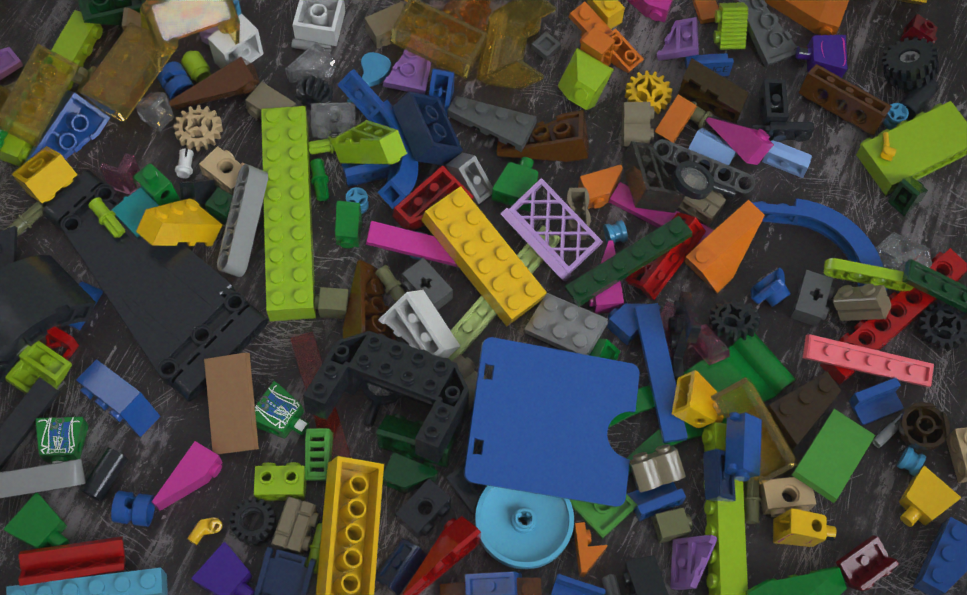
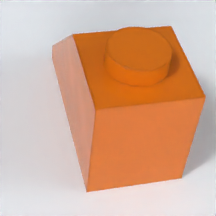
(601, 185)

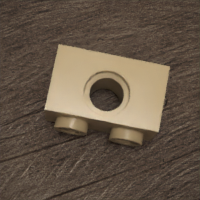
(216, 164)
(773, 502)

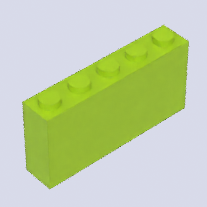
(921, 145)

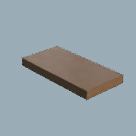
(231, 403)

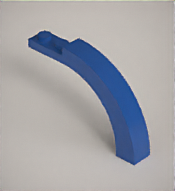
(401, 174)
(828, 223)

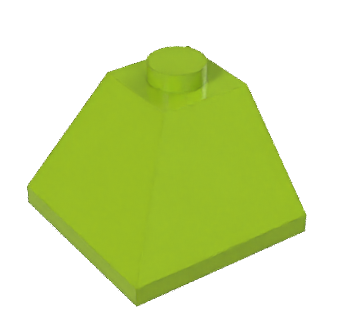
(584, 79)

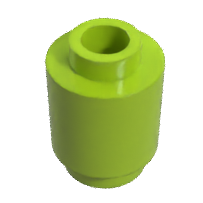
(195, 66)

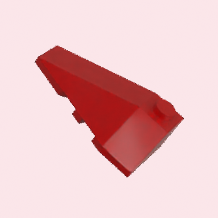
(451, 546)

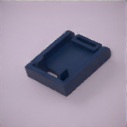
(284, 574)

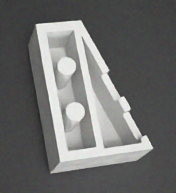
(420, 324)

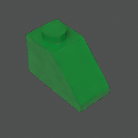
(348, 224)

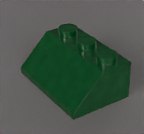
(399, 436)

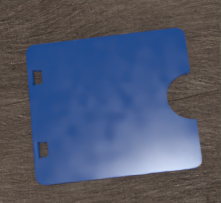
(549, 422)

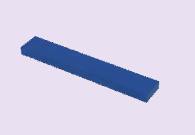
(659, 371)

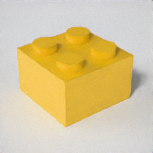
(44, 174)

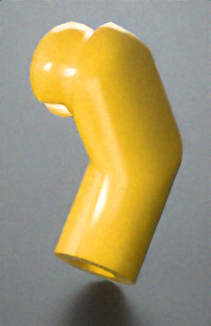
(205, 527)

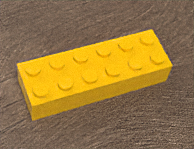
(483, 256)
(350, 527)

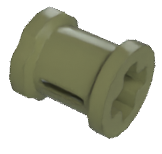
(700, 116)

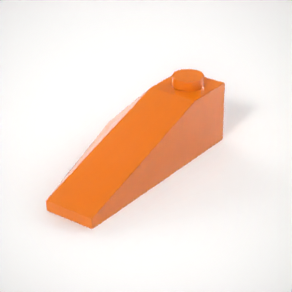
(818, 16)
(723, 250)

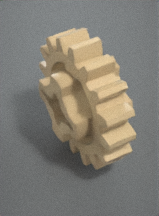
(197, 131)

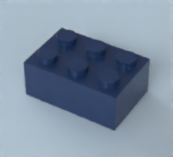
(427, 129)

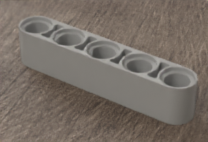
(242, 220)
(41, 478)

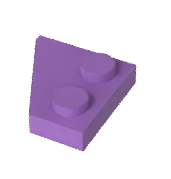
(681, 40)
(689, 560)

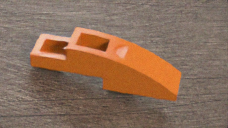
(623, 55)

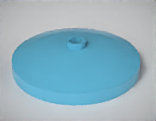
(518, 545)

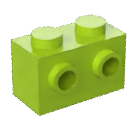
(280, 482)

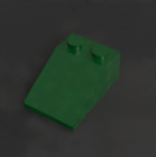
(107, 11)

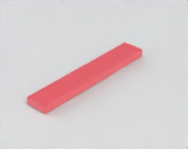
(868, 360)

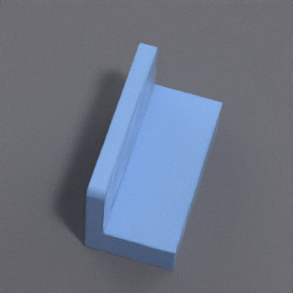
(712, 147)
(788, 159)

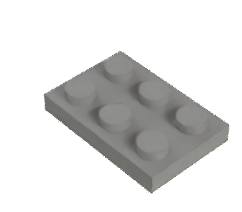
(566, 325)

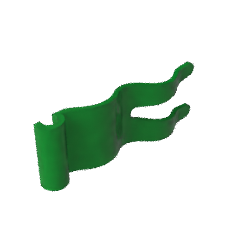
(747, 359)

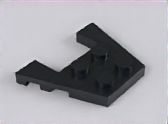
(683, 331)

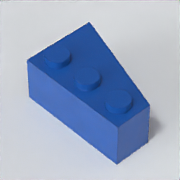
(118, 397)
(945, 560)

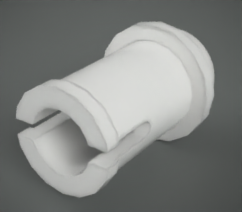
(184, 168)

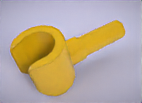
(887, 152)

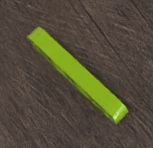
(865, 274)

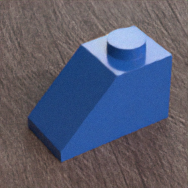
(623, 322)

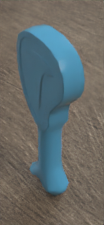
(375, 69)

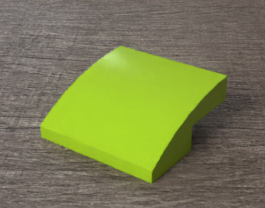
(35, 363)

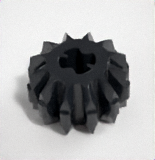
(314, 91)

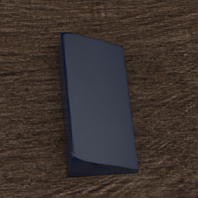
(717, 483)
(400, 566)

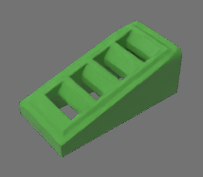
(310, 444)

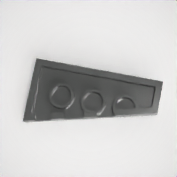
(768, 36)
(503, 123)

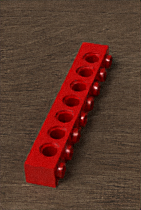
(947, 264)

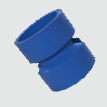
(174, 79)
(133, 508)

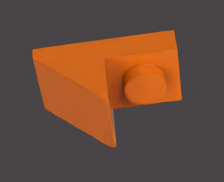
(586, 555)

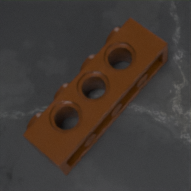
(839, 90)

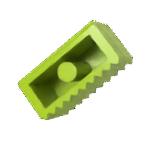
(731, 25)

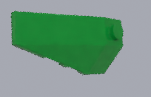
(817, 582)

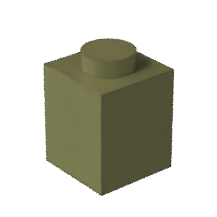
(332, 302)
(672, 525)

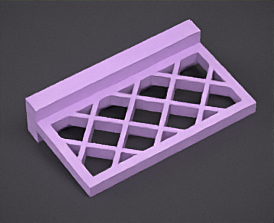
(537, 242)

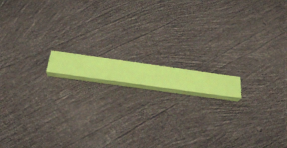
(481, 313)

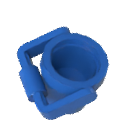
(771, 289)

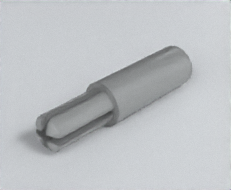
(305, 45)
(886, 433)

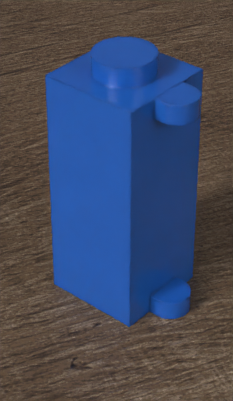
(743, 446)

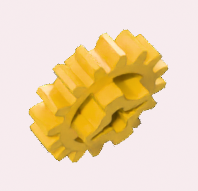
(649, 89)

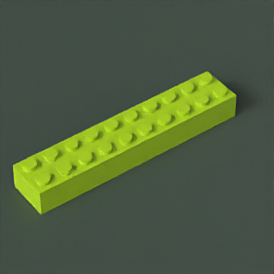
(288, 215)

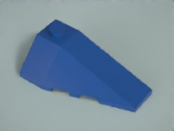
(71, 126)

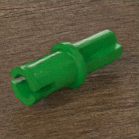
(319, 179)

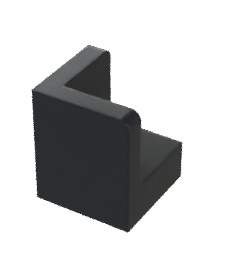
(198, 190)

